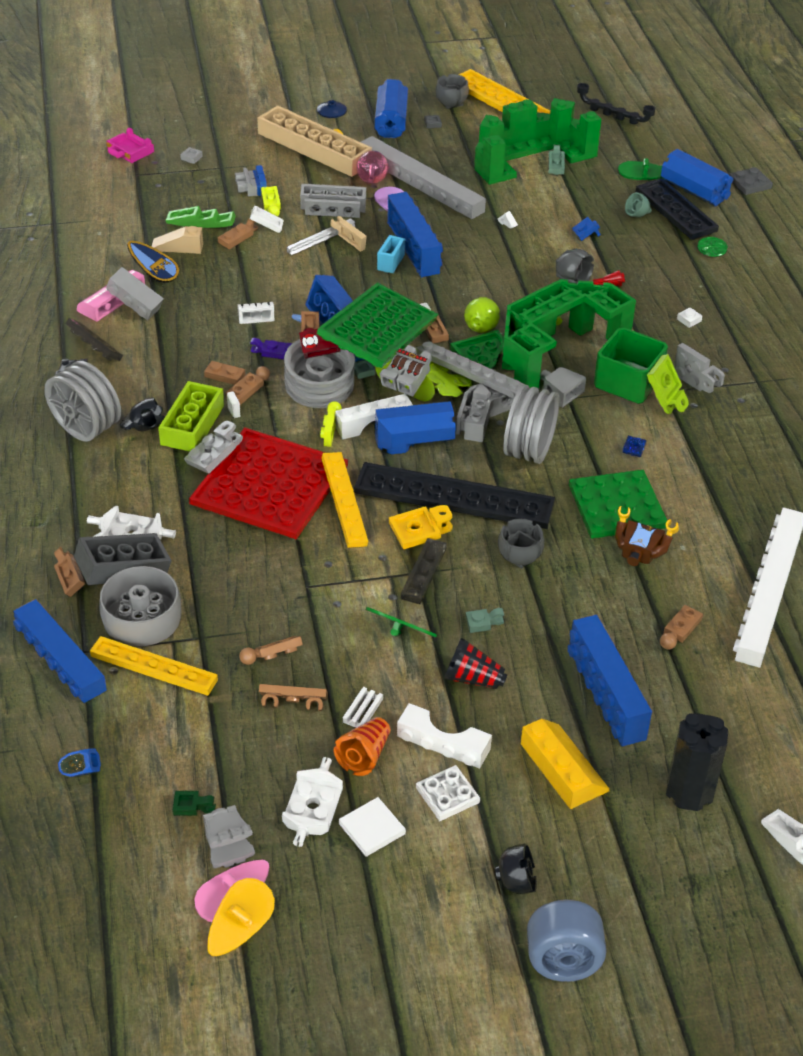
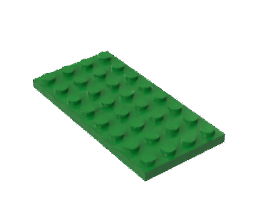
(377, 324)

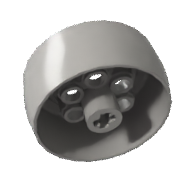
(140, 591)

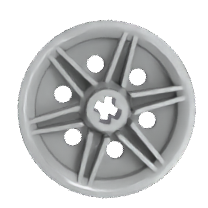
(318, 379)
(82, 400)
(531, 423)

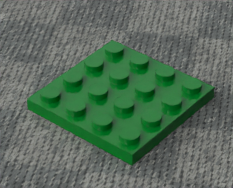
(602, 495)

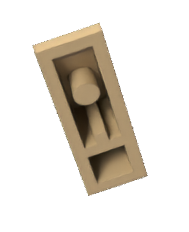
(181, 241)

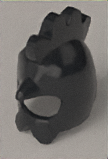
(143, 416)

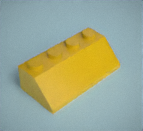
(562, 763)

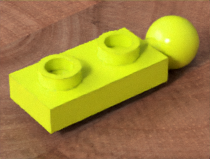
(271, 200)
(330, 423)

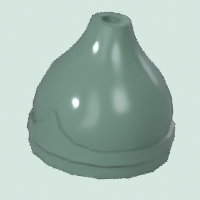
(637, 205)

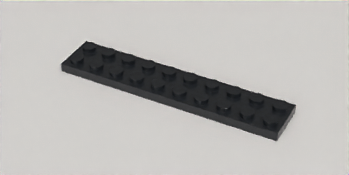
(457, 494)

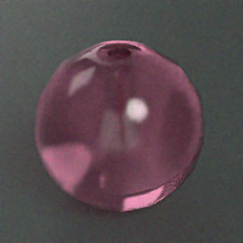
(372, 167)

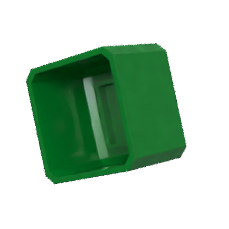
(625, 363)

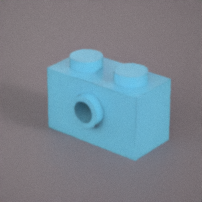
(391, 254)

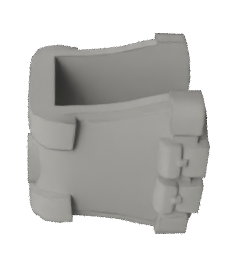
(227, 837)

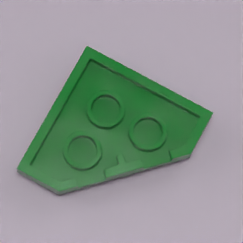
(481, 349)

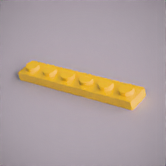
(344, 500)
(154, 665)

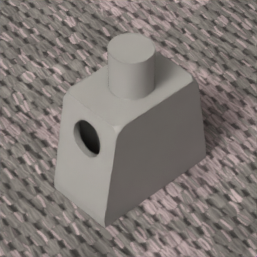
(565, 383)

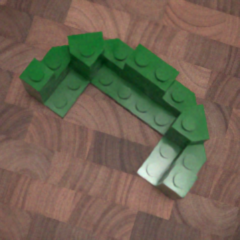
(529, 132)
(534, 320)

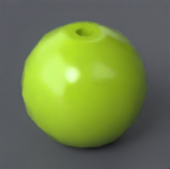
(482, 315)

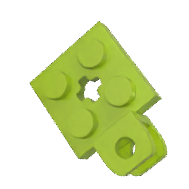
(667, 385)

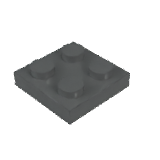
(751, 181)

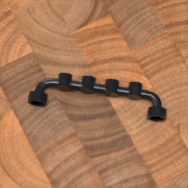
(608, 109)

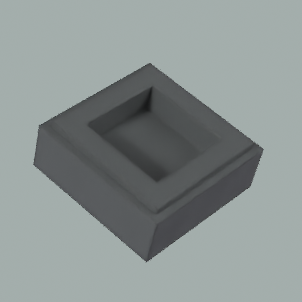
(432, 121)

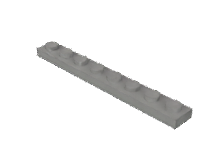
(471, 369)

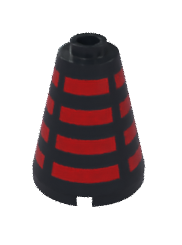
(474, 667)

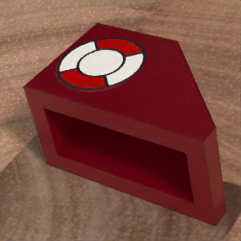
(315, 345)

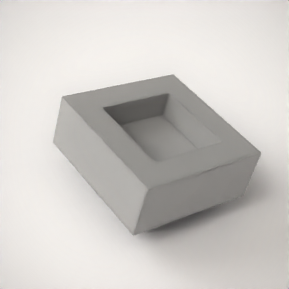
(191, 155)

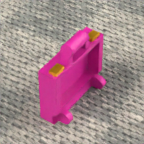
(129, 146)

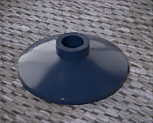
(331, 109)

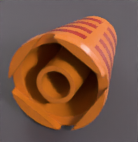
(362, 746)

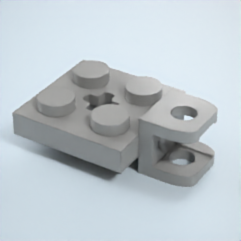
(699, 373)
(214, 448)

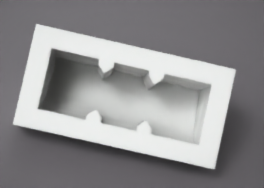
(256, 312)

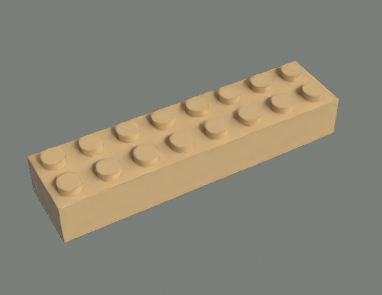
(312, 139)

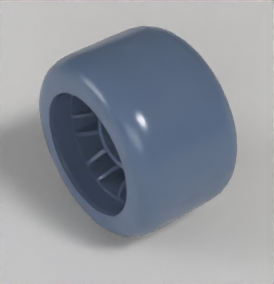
(566, 940)

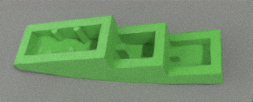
(195, 217)

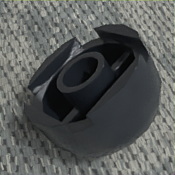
(516, 869)

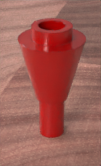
(615, 278)

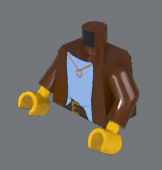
(640, 541)

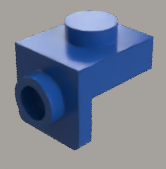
(586, 228)

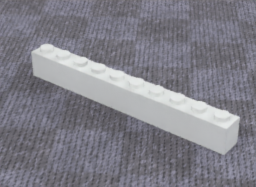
(769, 589)

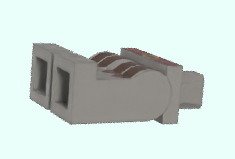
(406, 369)

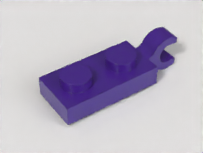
(270, 348)

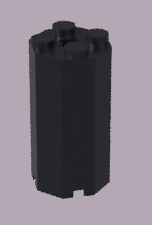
(697, 761)

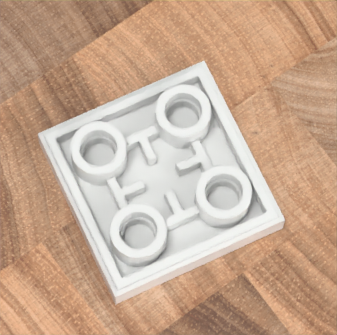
(447, 793)
(372, 826)

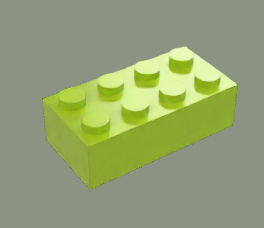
(191, 416)

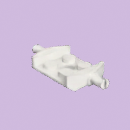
(121, 523)
(316, 787)

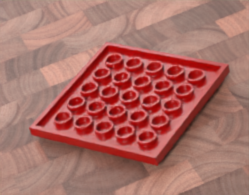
(266, 484)

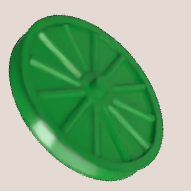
(712, 246)

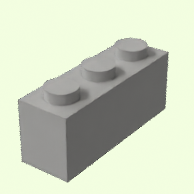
(134, 293)

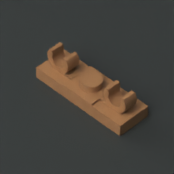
(293, 695)

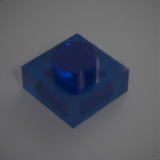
(634, 446)

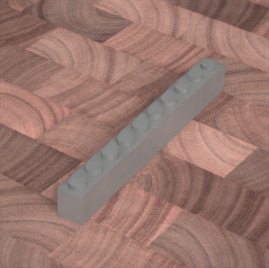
(429, 180)

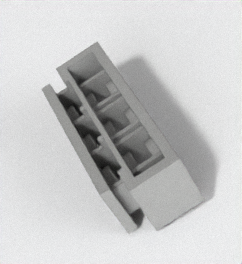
(339, 202)

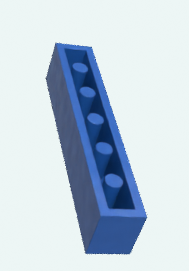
(59, 651)

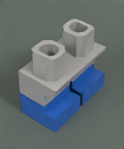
(251, 181)

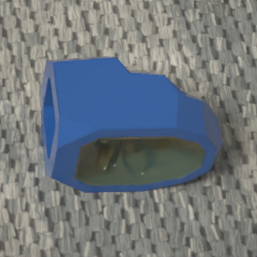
(80, 763)

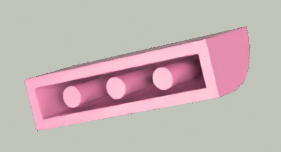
(102, 301)

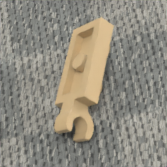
(350, 233)

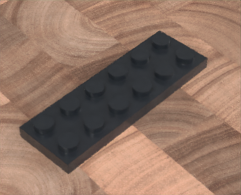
(677, 209)

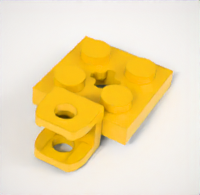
(428, 525)

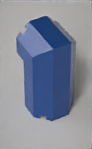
(415, 424)

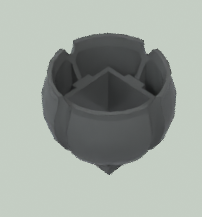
(452, 90)
(574, 266)
(521, 542)

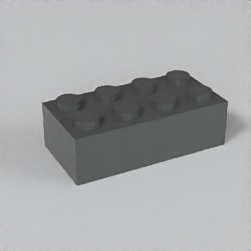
(106, 555)

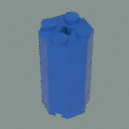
(391, 109)
(697, 177)

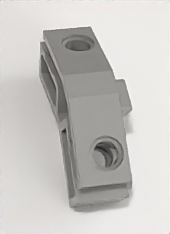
(476, 409)

